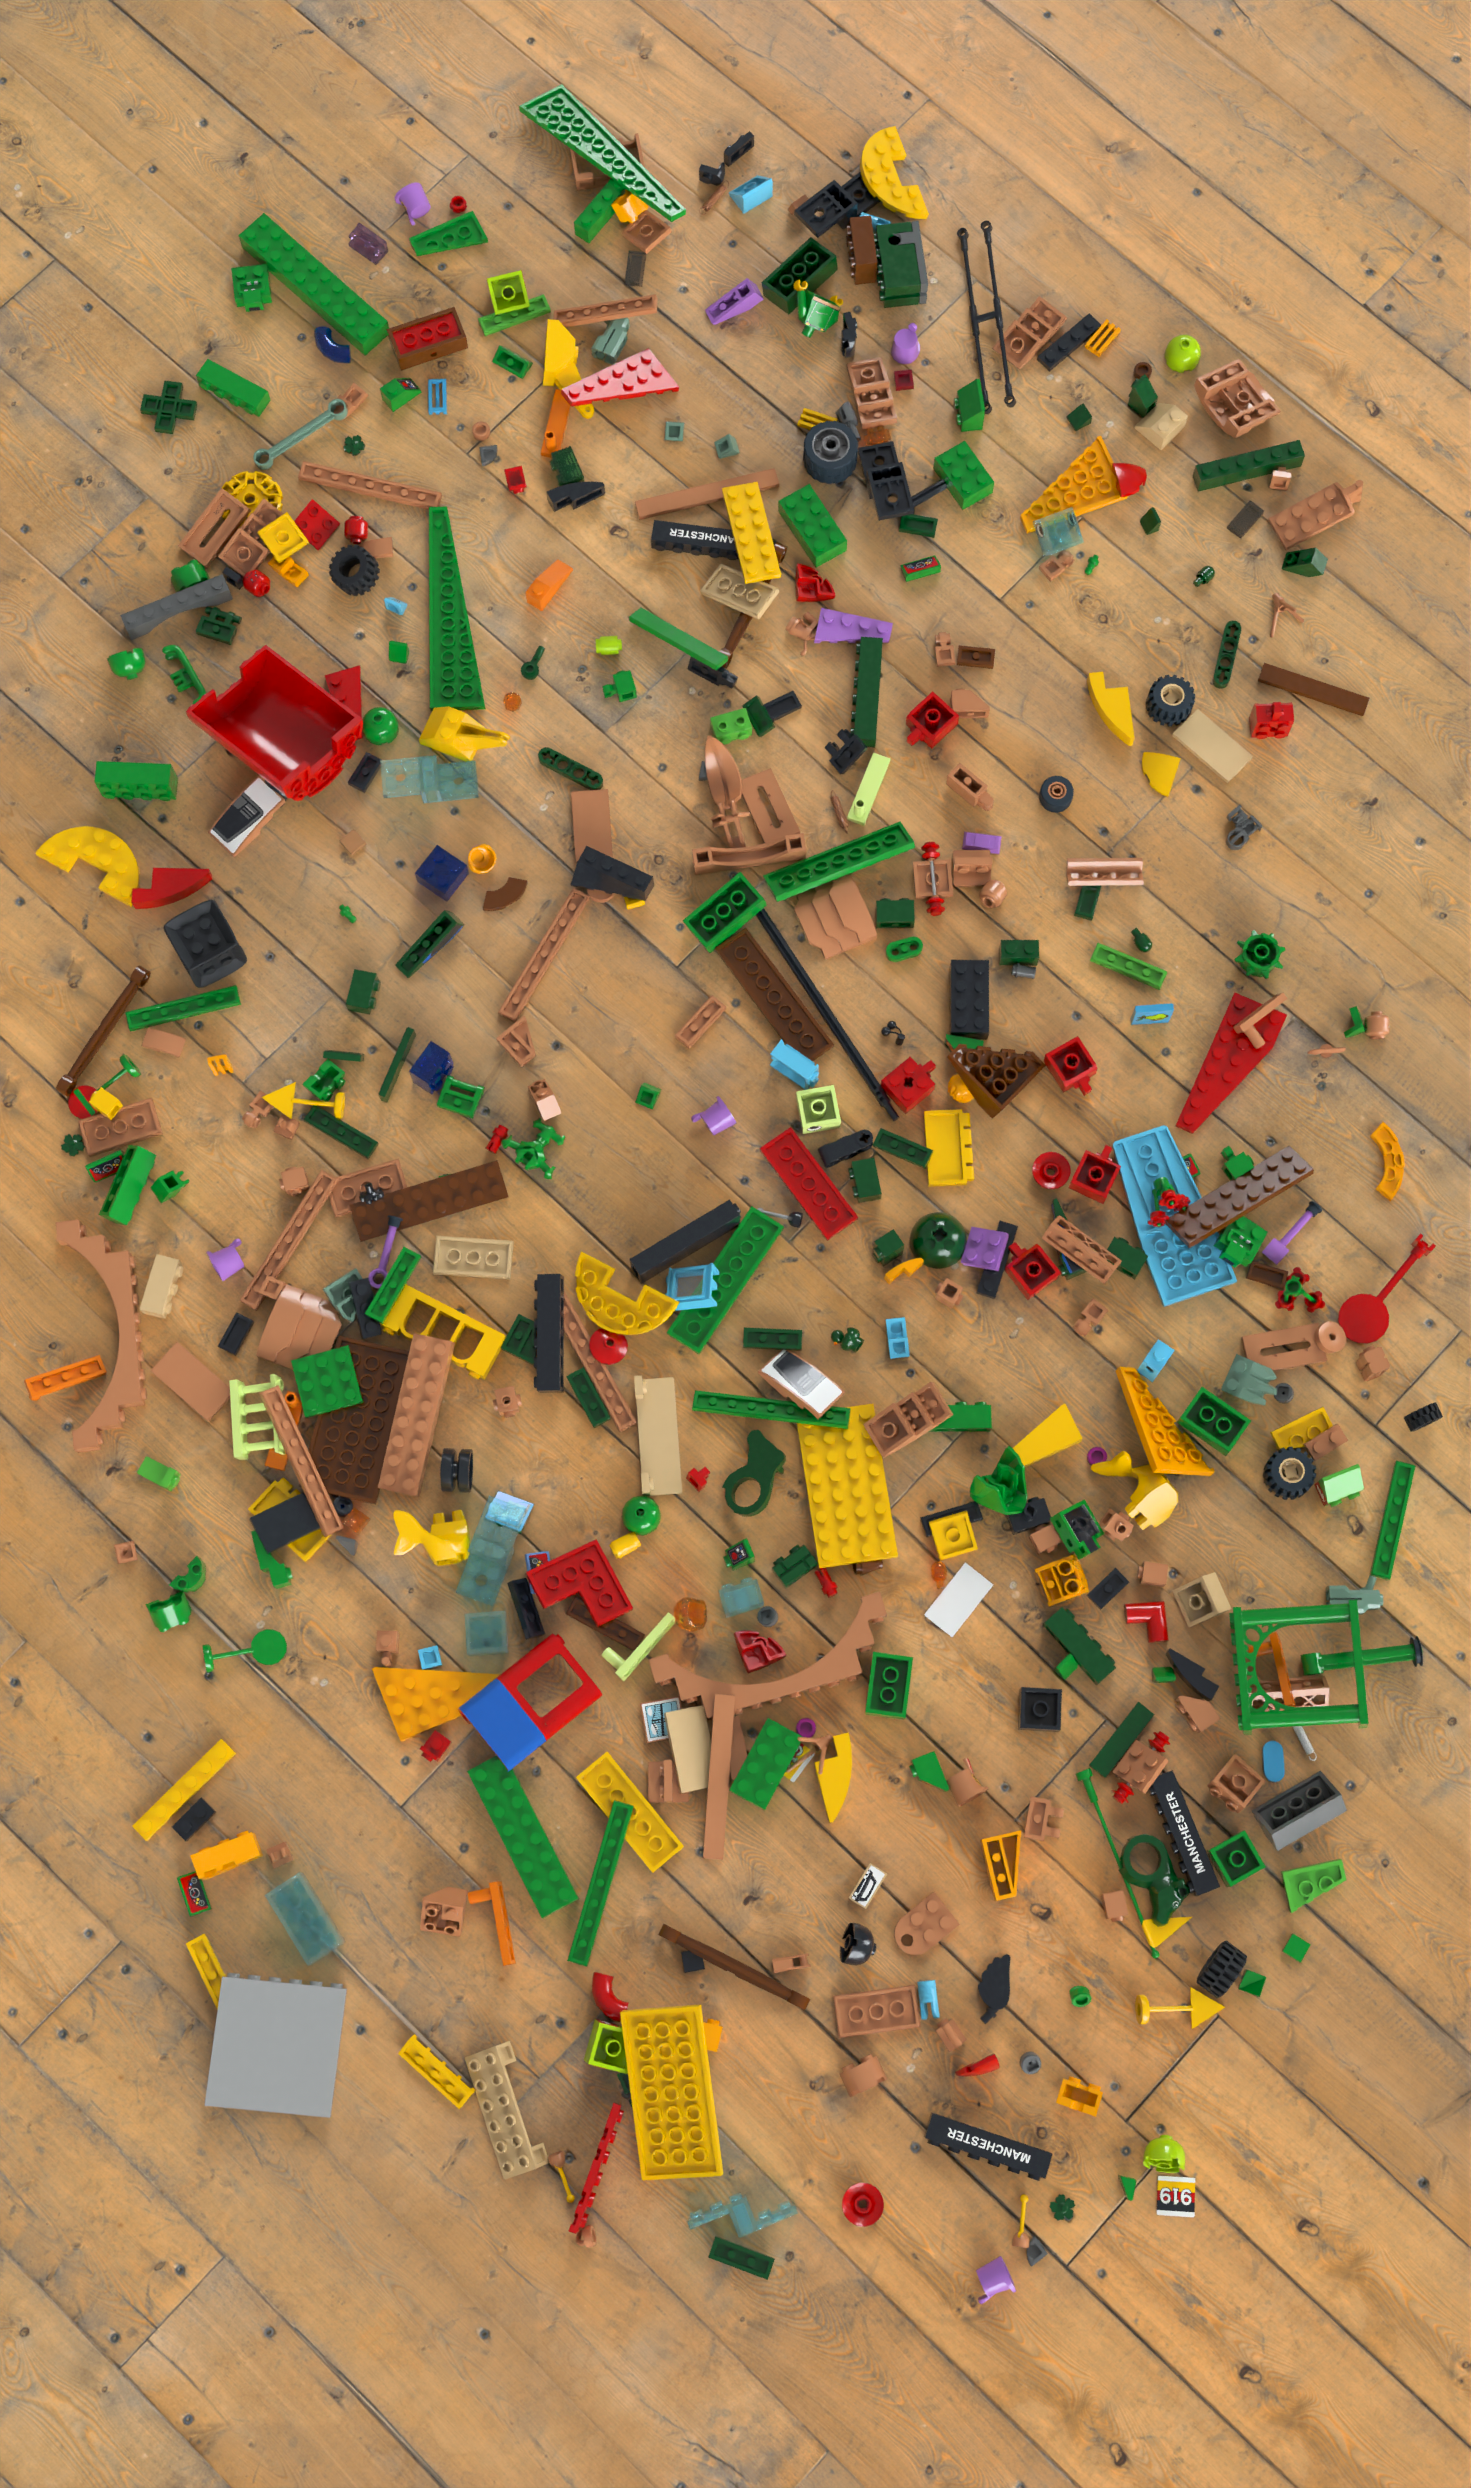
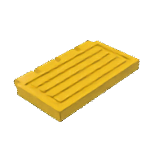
(948, 1140)
(276, 1494)

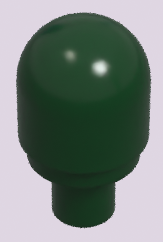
(1204, 576)
(1141, 941)

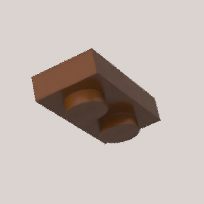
(975, 657)

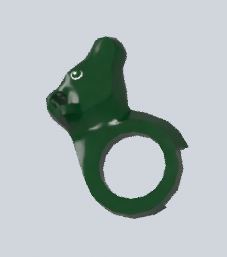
(762, 1464)
(1164, 1886)

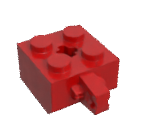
(1271, 720)
(931, 721)
(910, 1073)
(1071, 1076)
(1101, 1166)
(1035, 1259)

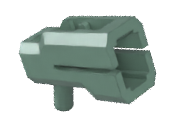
(611, 341)
(1366, 1597)

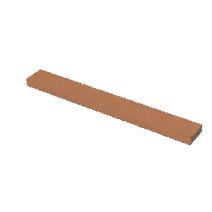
(369, 485)
(701, 494)
(544, 955)
(290, 1237)
(596, 1371)
(301, 1461)
(719, 1776)

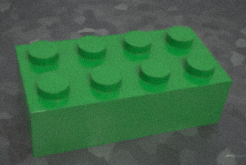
(812, 525)
(136, 780)
(725, 912)
(765, 1764)

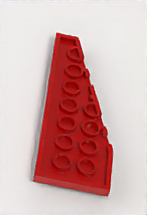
(1228, 1061)

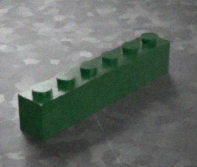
(1248, 465)
(867, 689)

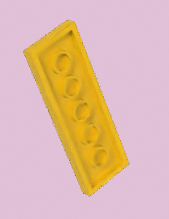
(751, 532)
(646, 1829)

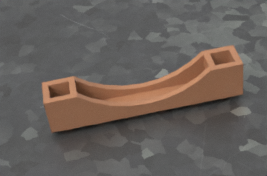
(722, 859)

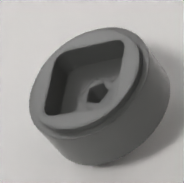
(1284, 1393)
(767, 1616)
(1030, 2062)

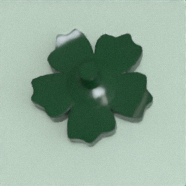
(353, 445)
(73, 1144)
(1062, 2207)

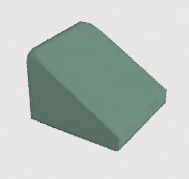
(674, 431)
(726, 446)

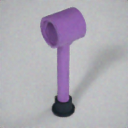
(393, 1223)
(1277, 1249)

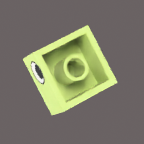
(818, 1109)

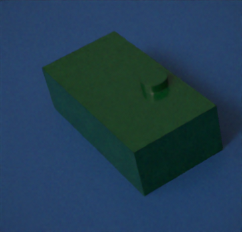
(809, 264)

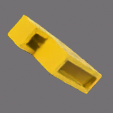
(1112, 707)
(836, 1776)

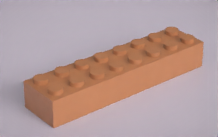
(416, 1415)

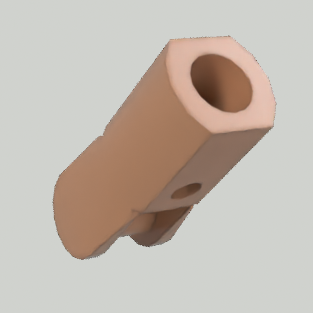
(786, 1963)

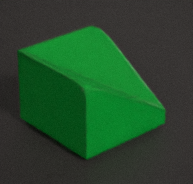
(1252, 1983)

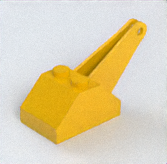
(561, 361)
(459, 734)

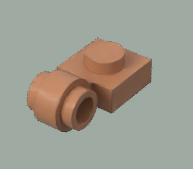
(1054, 567)
(944, 652)
(259, 1107)
(1092, 1313)

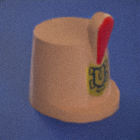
(965, 1785)

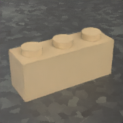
(161, 1286)

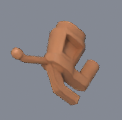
(798, 628)

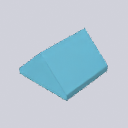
(752, 193)

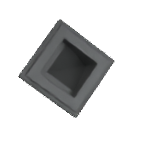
(349, 1544)

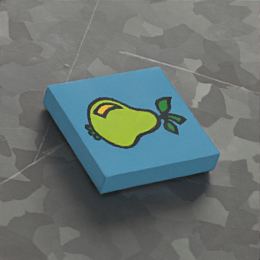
(1152, 1014)

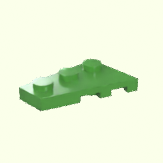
(1310, 1881)

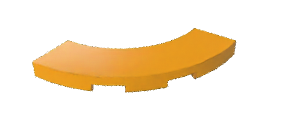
(1392, 1158)

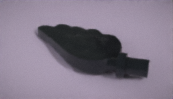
(995, 1986)

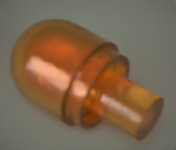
(939, 1574)

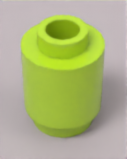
(608, 645)

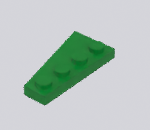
(453, 234)

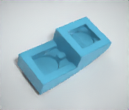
(897, 1337)

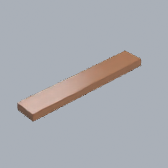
(607, 311)

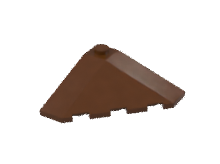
(994, 1076)

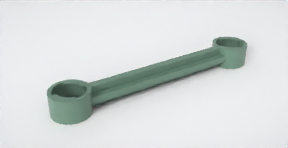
(300, 434)

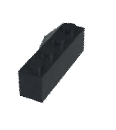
(610, 875)

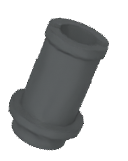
(1023, 971)

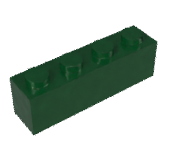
(1077, 1643)

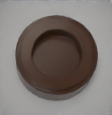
(1141, 369)

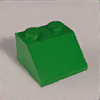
(970, 407)

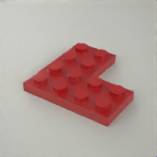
(584, 1572)

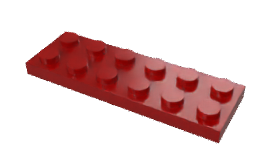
(808, 1183)

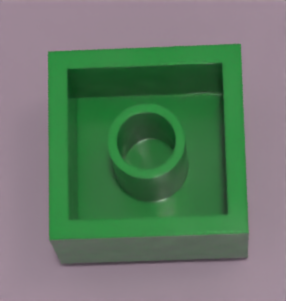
(1235, 1859)

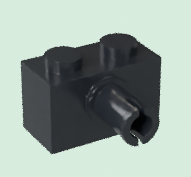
(1034, 1515)

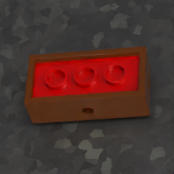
(427, 338)

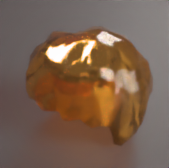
(690, 1614)

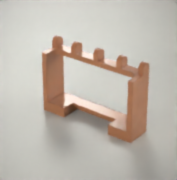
(587, 181)

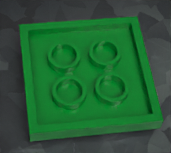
(327, 1381)

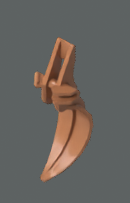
(725, 788)

